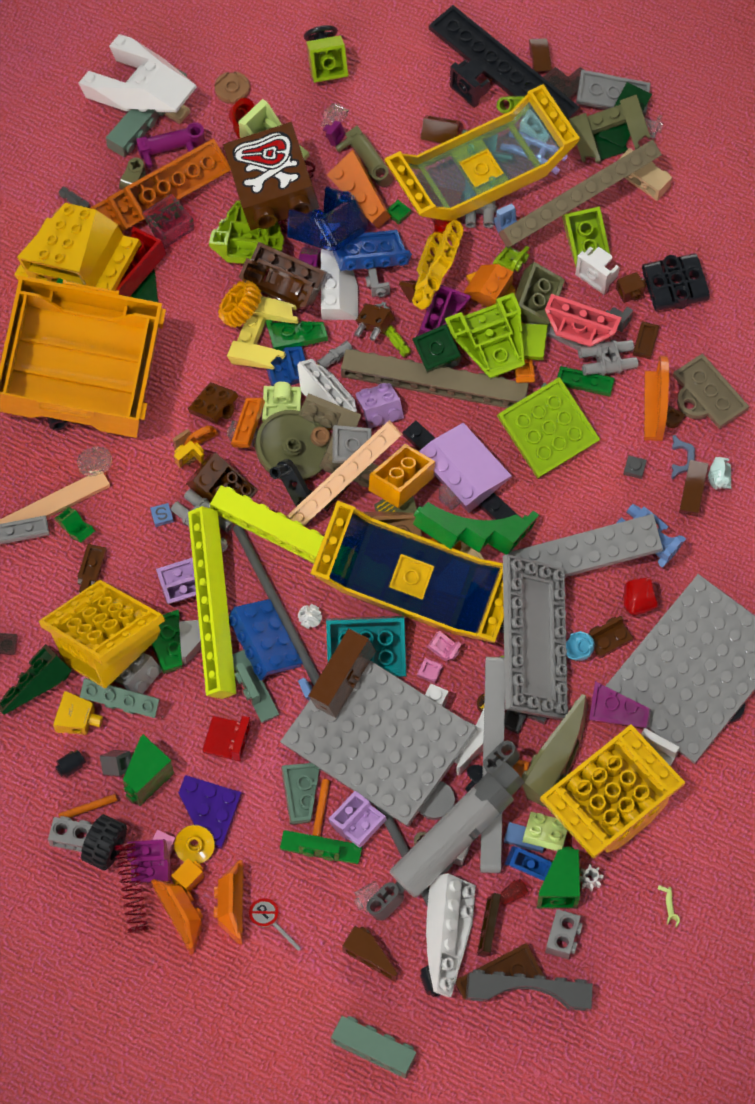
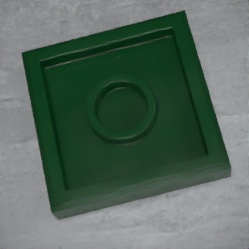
(436, 348)

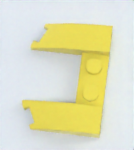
(245, 349)

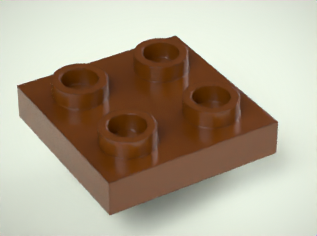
(214, 403)

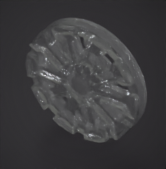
(94, 461)

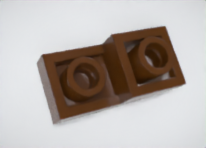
(540, 55)

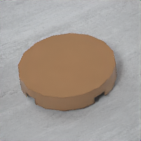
(231, 87)

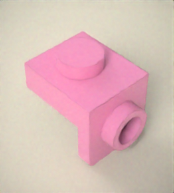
(444, 646)

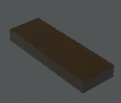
(488, 925)

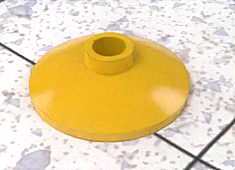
(199, 852)

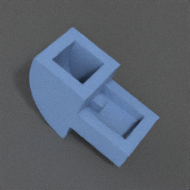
(505, 217)

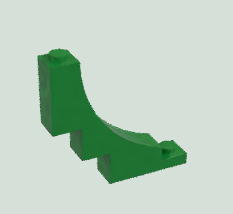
(450, 529)

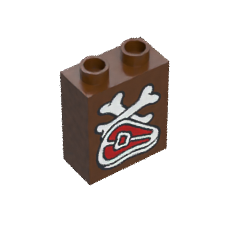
(270, 176)

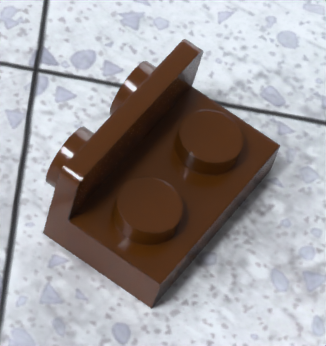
(610, 636)

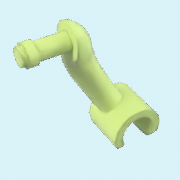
(669, 904)

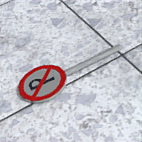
(264, 914)

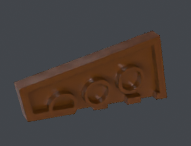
(516, 961)

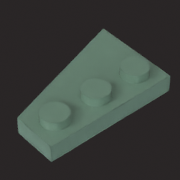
(300, 789)

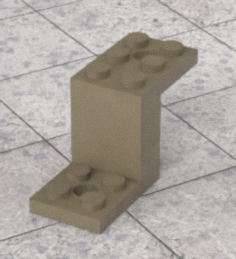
(328, 415)

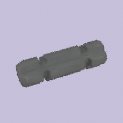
(73, 198)

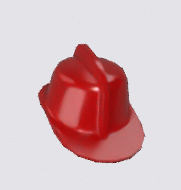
(238, 111)

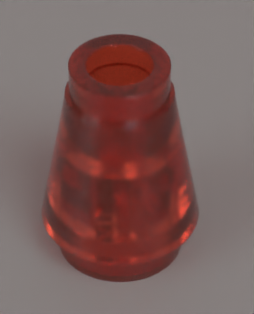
(513, 892)

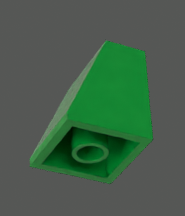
(562, 882)

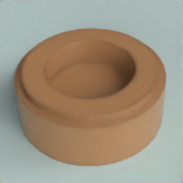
(320, 436)

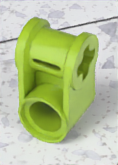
(513, 101)

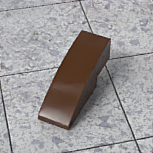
(693, 488)

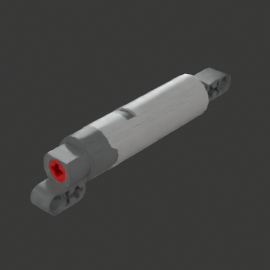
(452, 832)

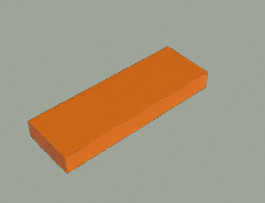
(247, 422)

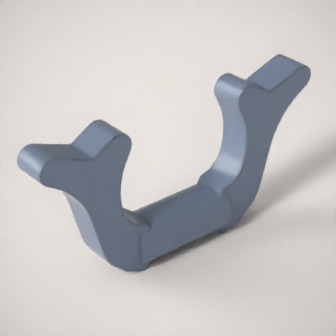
(690, 456)

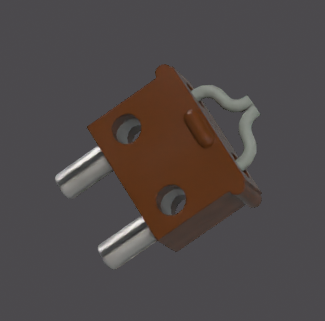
(374, 319)

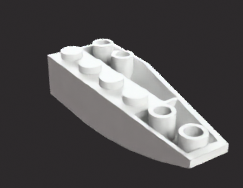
(448, 929)

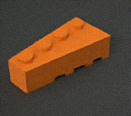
(353, 177)

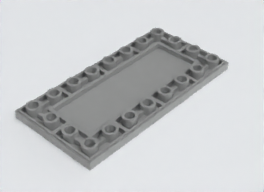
(534, 638)

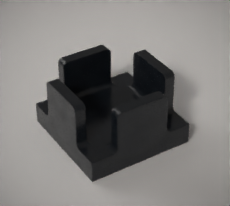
(464, 81)

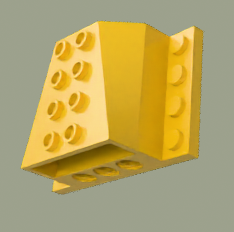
(78, 248)
(102, 631)
(613, 793)

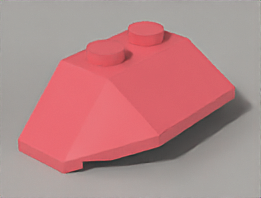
(580, 321)

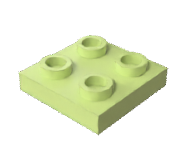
(280, 398)
(545, 832)

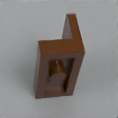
(439, 129)

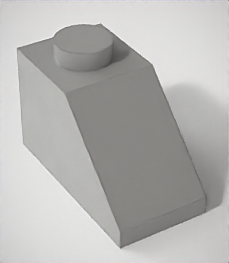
(189, 640)

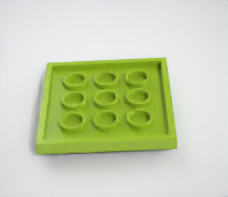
(548, 427)

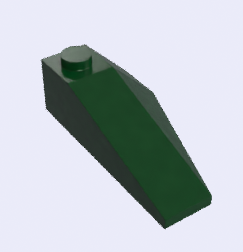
(44, 673)

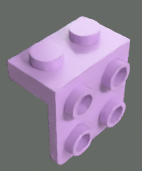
(380, 405)

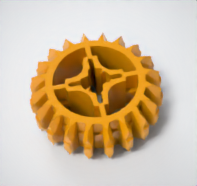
(239, 303)

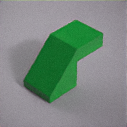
(74, 525)

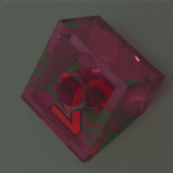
(168, 220)

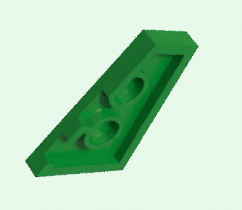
(295, 335)
(168, 645)

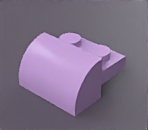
(177, 581)
(356, 819)

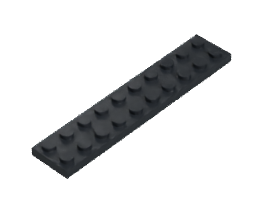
(496, 60)

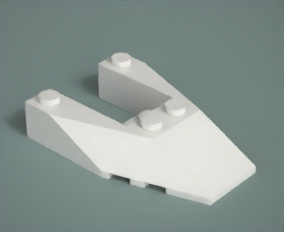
(151, 86)

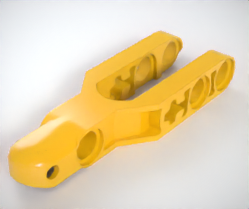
(432, 273)

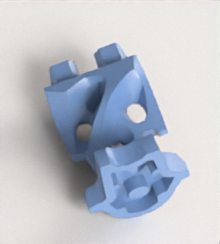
(669, 545)

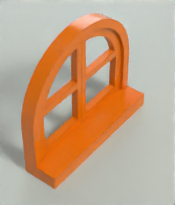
(656, 400)

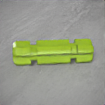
(397, 341)

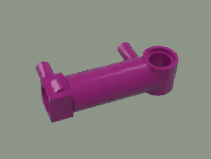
(170, 141)

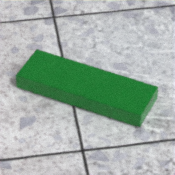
(590, 383)

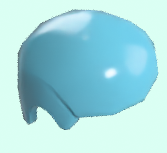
(579, 646)

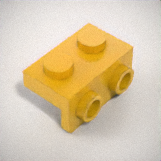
(187, 452)

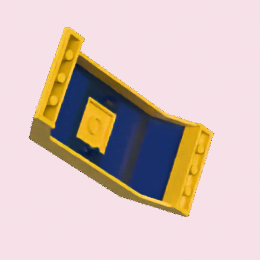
(411, 575)

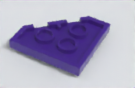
(210, 806)

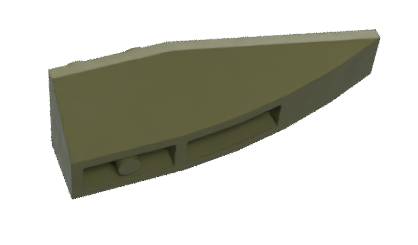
(557, 753)

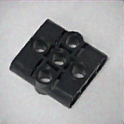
(683, 269)

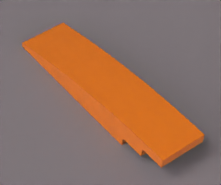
(176, 178)

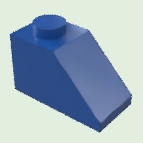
(528, 863)

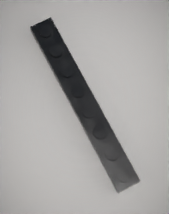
(492, 506)

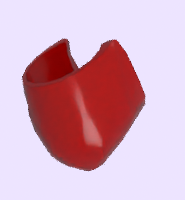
(639, 596)

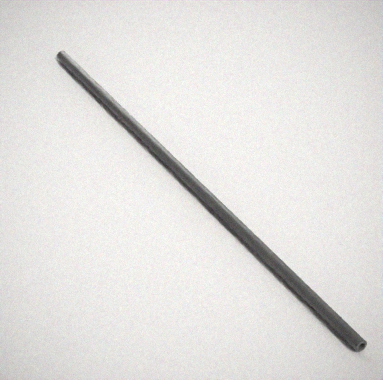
(307, 663)

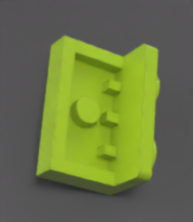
(512, 258)

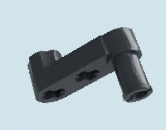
(289, 473)

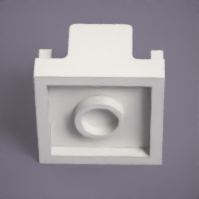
(592, 269)

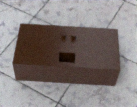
(342, 673)

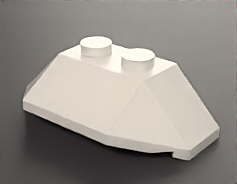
(323, 384)

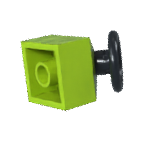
(326, 53)

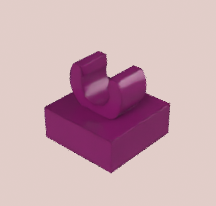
(334, 133)

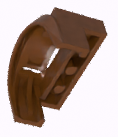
(285, 276)

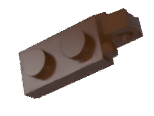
(91, 566)

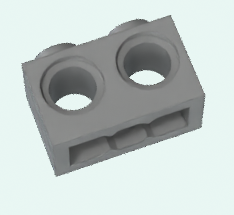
(69, 839)
(559, 933)

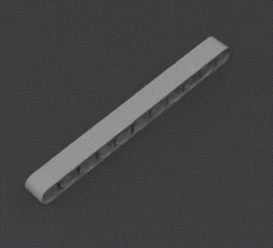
(493, 735)

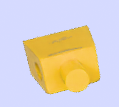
(75, 715)

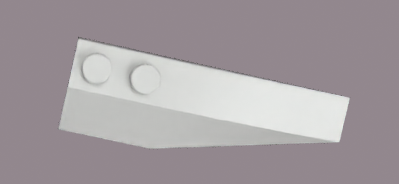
(338, 291)

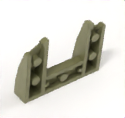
(628, 111)

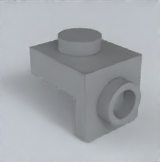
(378, 290)

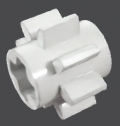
(309, 616)
(594, 874)

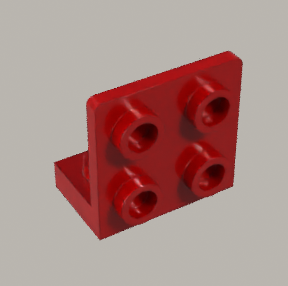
(227, 737)

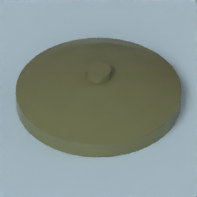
(288, 437)

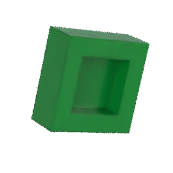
(399, 212)

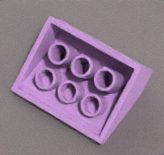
(465, 466)

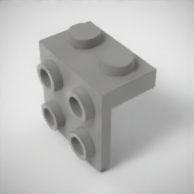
(139, 674)

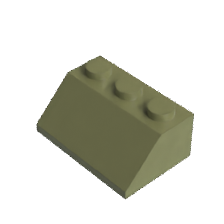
(535, 291)

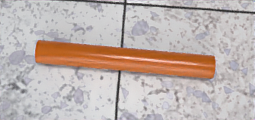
(89, 806)
(321, 807)

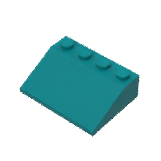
(384, 633)

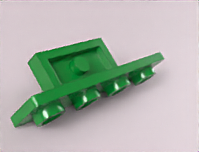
(320, 847)

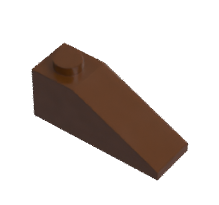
(365, 949)

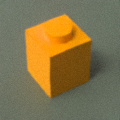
(188, 875)

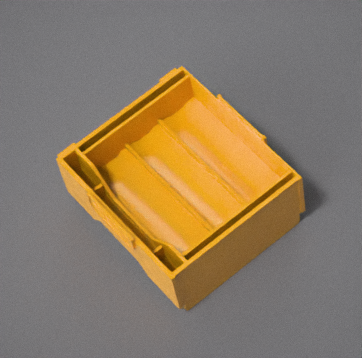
(79, 355)

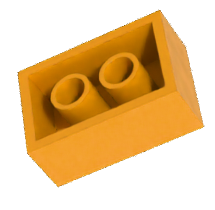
(401, 475)

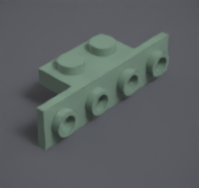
(253, 688)
(121, 698)

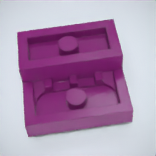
(152, 861)

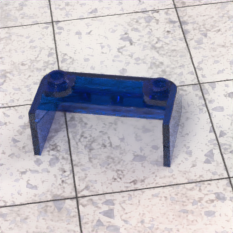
(334, 226)

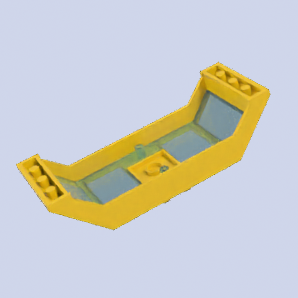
(487, 159)

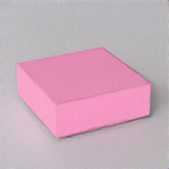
(429, 671)

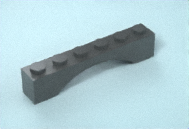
(572, 995)

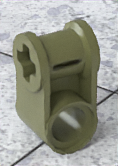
(134, 171)

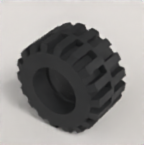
(100, 842)

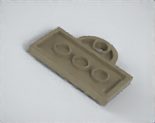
(708, 393)

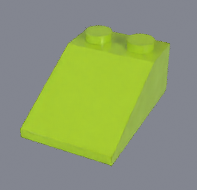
(585, 230)

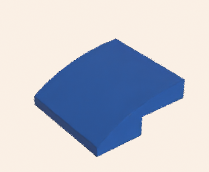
(286, 369)

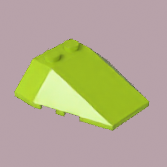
(237, 242)
(491, 336)

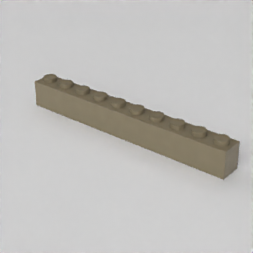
(579, 193)
(440, 382)

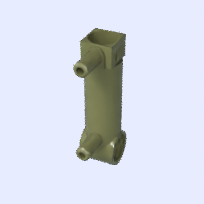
(368, 156)

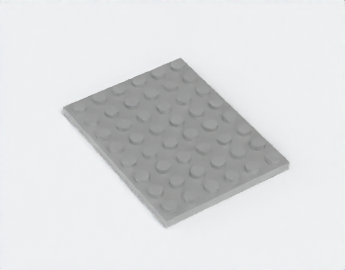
(693, 668)
(383, 743)

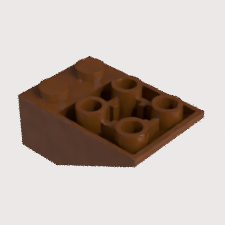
(218, 472)

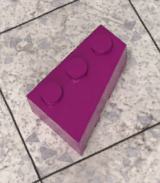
(444, 304)

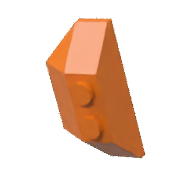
(230, 901)
(180, 911)

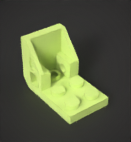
(259, 119)

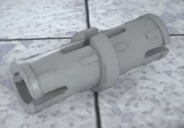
(334, 355)

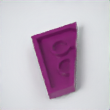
(617, 709)

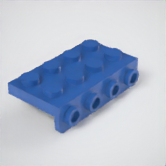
(373, 251)
(264, 638)

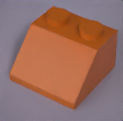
(489, 284)

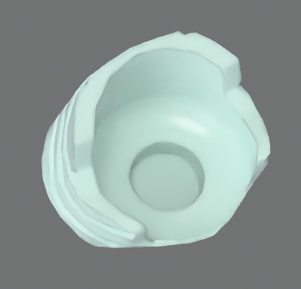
(720, 473)

